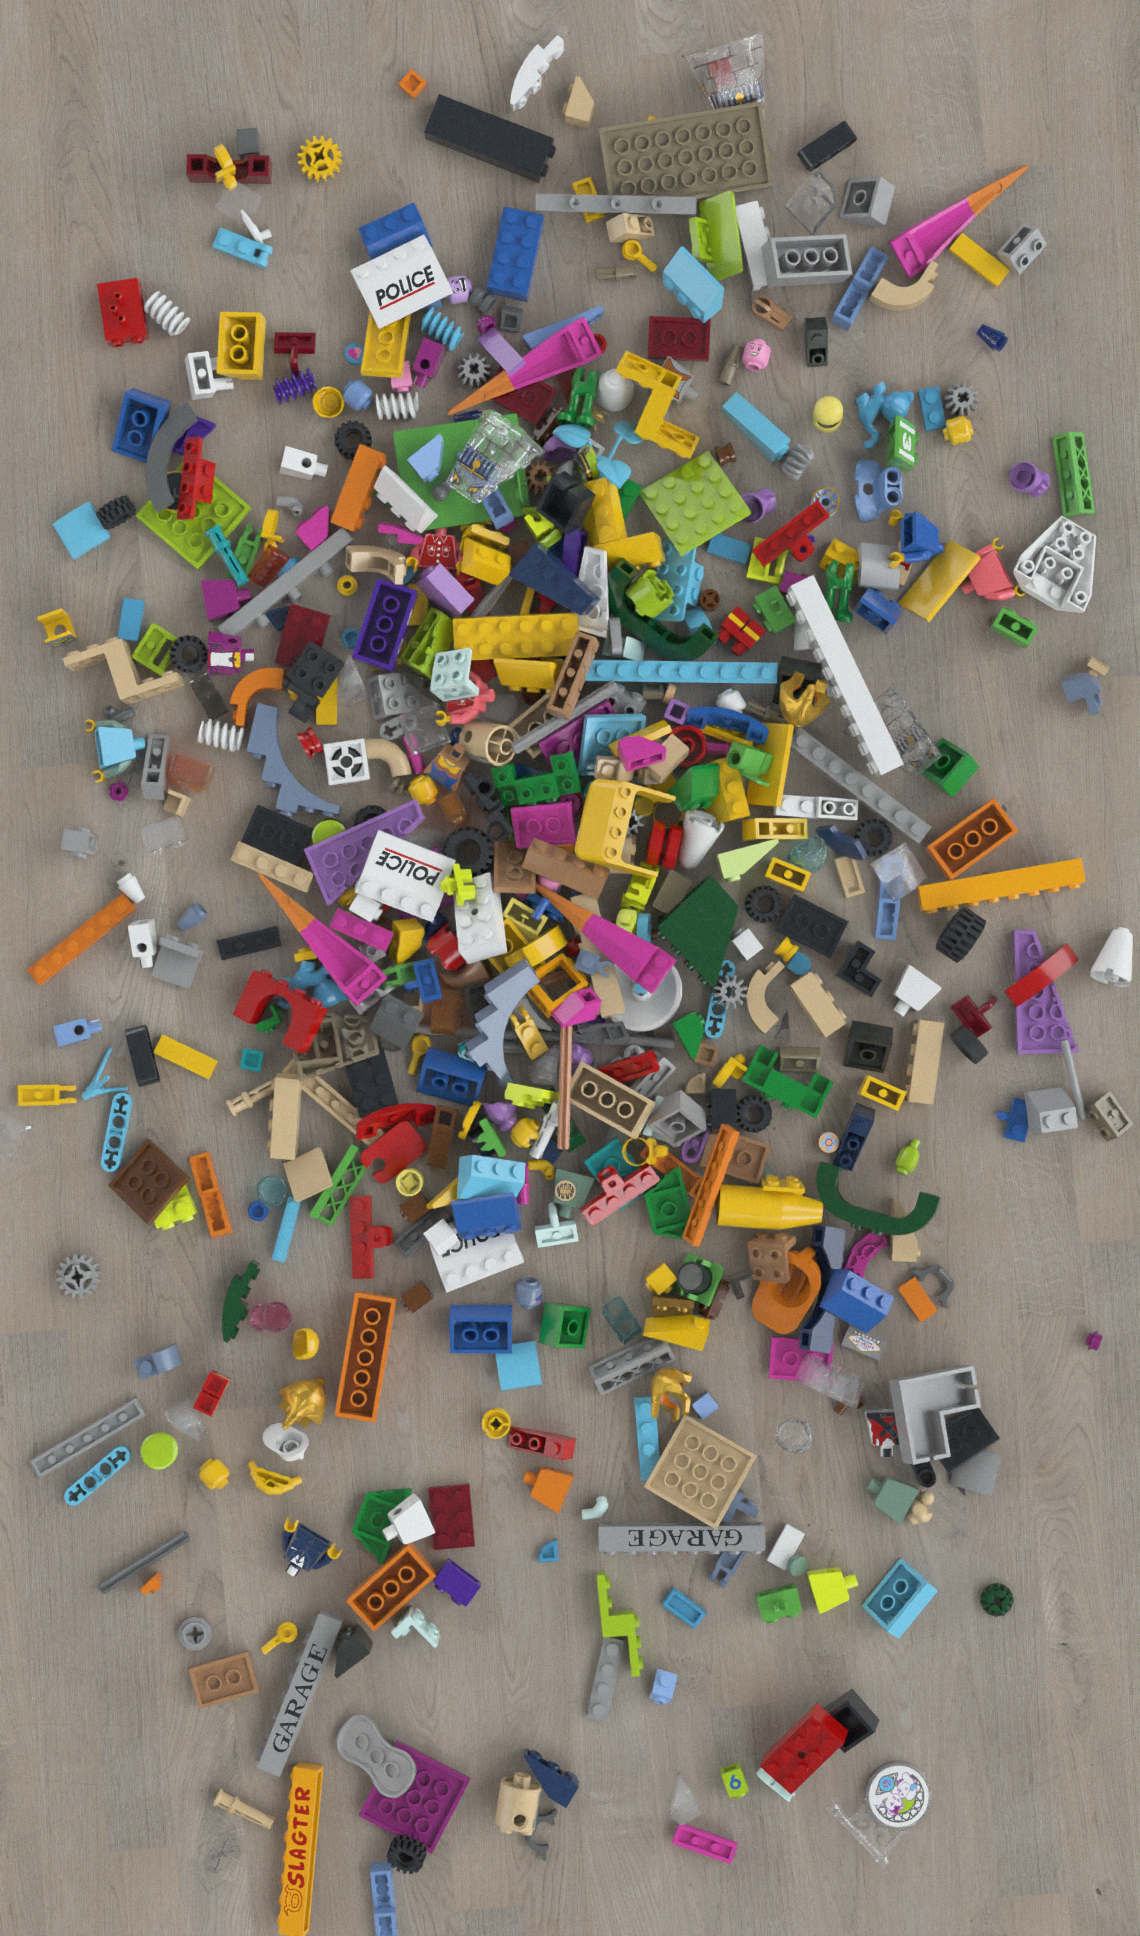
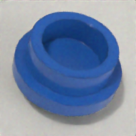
(258, 1211)

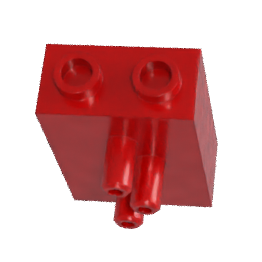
(123, 312)

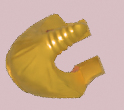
(801, 711)
(669, 1382)
(304, 1402)

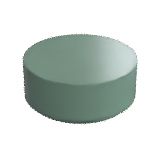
(797, 1565)

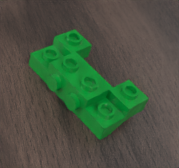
(540, 786)
(779, 1086)

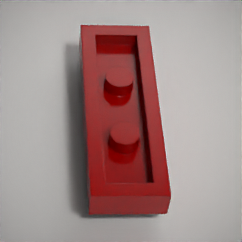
(631, 1067)

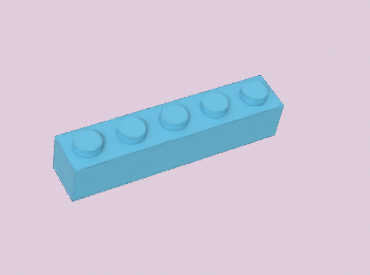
(286, 1230)

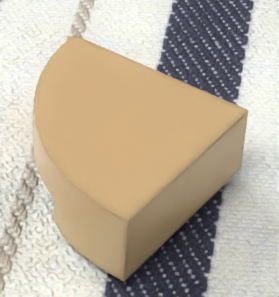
(697, 1084)

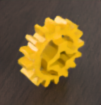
(313, 153)

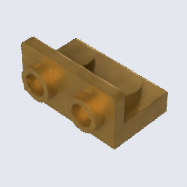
(671, 1305)

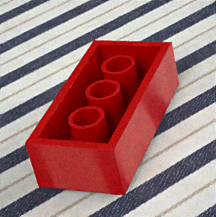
(804, 1748)

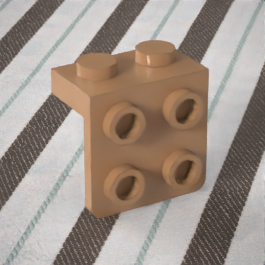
(769, 1256)

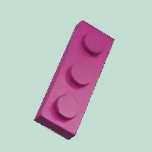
(361, 930)
(705, 1843)

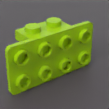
(717, 236)

